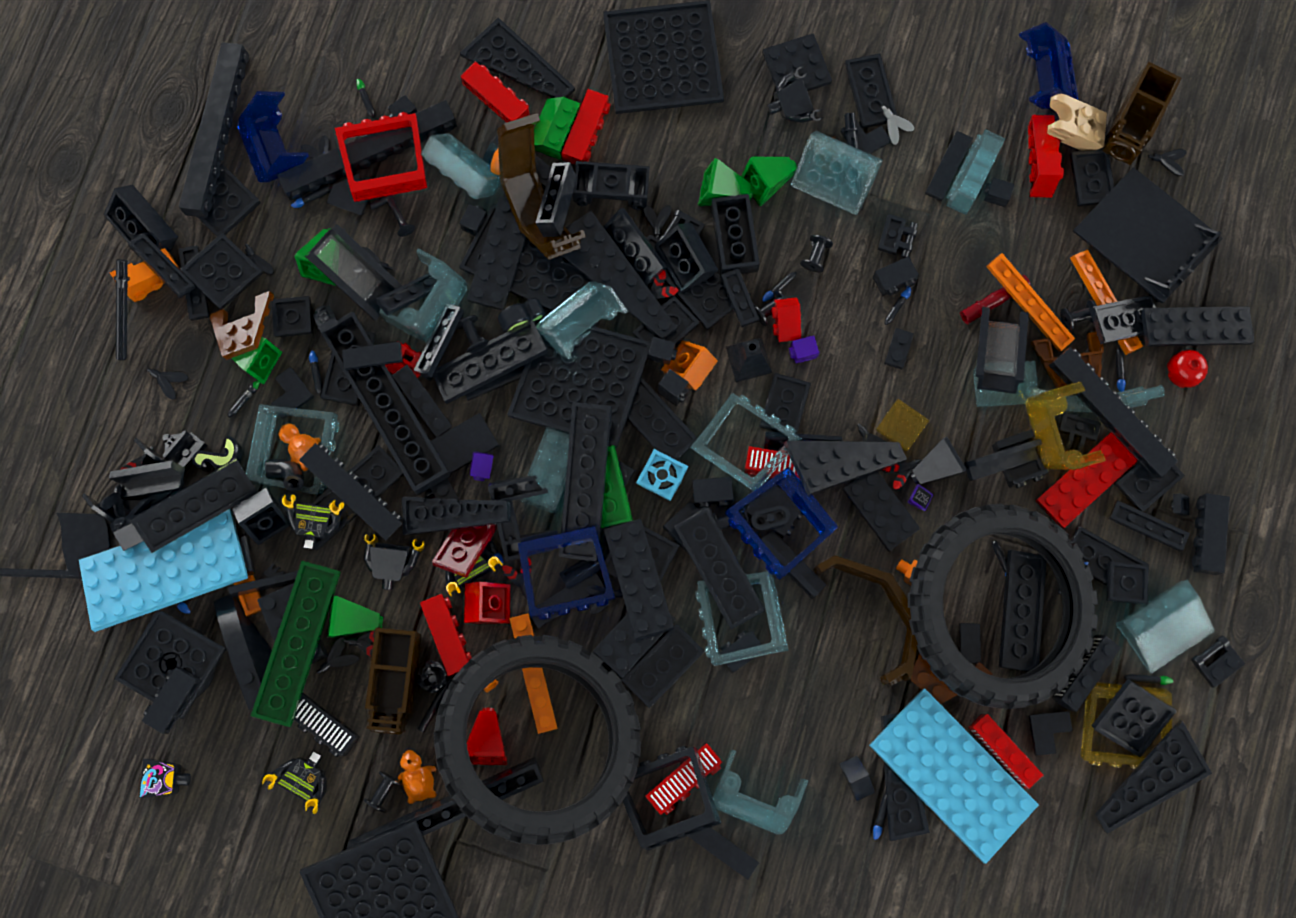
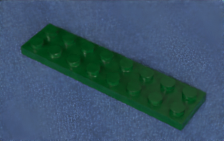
(296, 644)

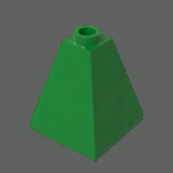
(768, 175)
(722, 182)
(307, 268)
(260, 361)
(351, 618)

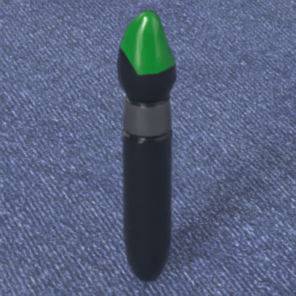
(243, 399)

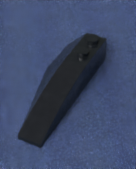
(245, 647)

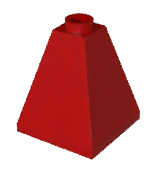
(485, 740)

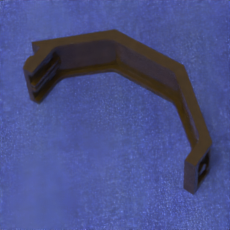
(524, 188)
(898, 600)

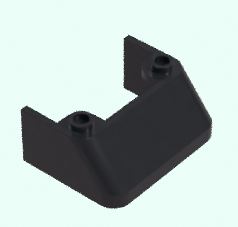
(134, 505)

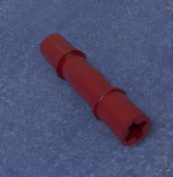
(992, 301)

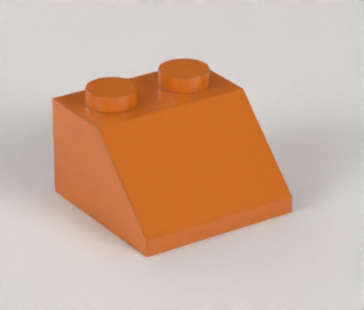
(692, 363)

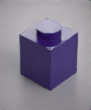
(804, 349)
(481, 466)

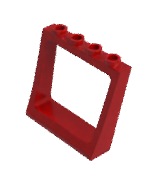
(389, 184)

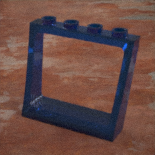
(807, 505)
(560, 541)

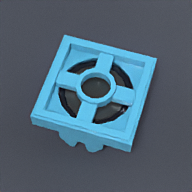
(662, 476)

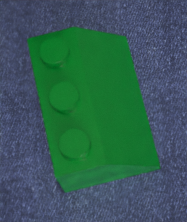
(555, 126)

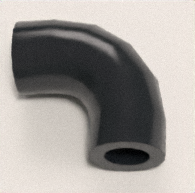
(286, 469)

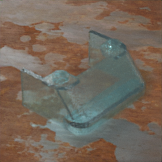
(447, 290)
(578, 314)
(730, 801)

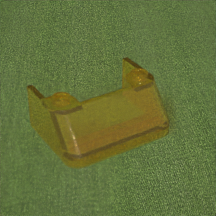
(1041, 413)

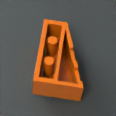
(143, 279)

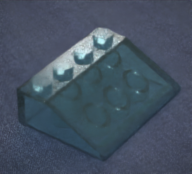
(836, 172)
(1167, 626)

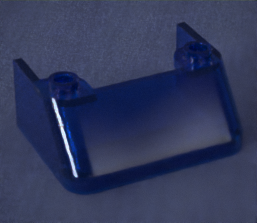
(1052, 62)
(262, 139)

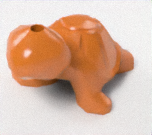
(298, 443)
(416, 779)

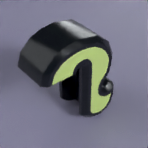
(520, 313)
(204, 459)

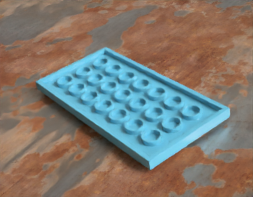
(137, 582)
(954, 775)

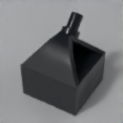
(261, 516)

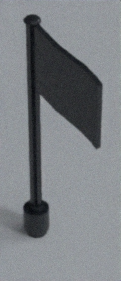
(81, 537)

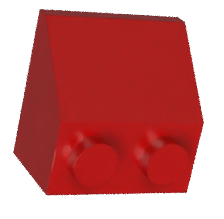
(487, 603)

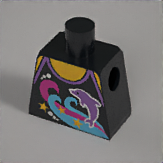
(161, 778)

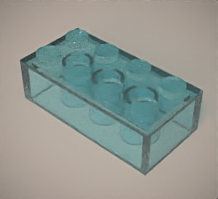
(461, 165)
(974, 171)
(550, 468)

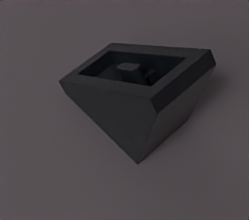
(857, 778)

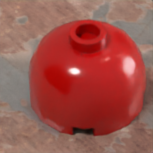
(1187, 368)

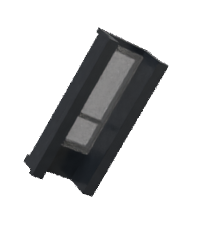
(352, 270)
(1001, 353)

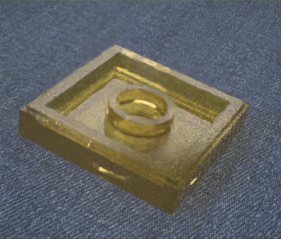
(902, 424)

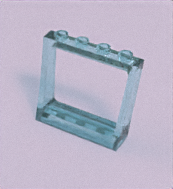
(263, 439)
(702, 441)
(774, 616)

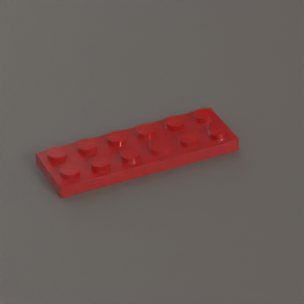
(1084, 485)

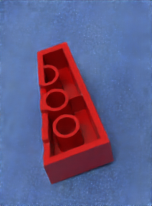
(1043, 157)

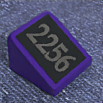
(920, 497)

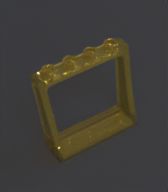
(1109, 690)

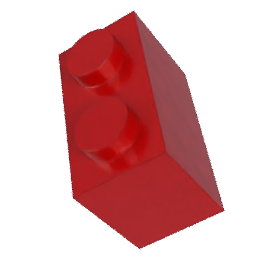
(787, 319)

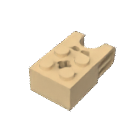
(1078, 123)

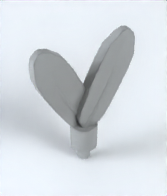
(895, 122)

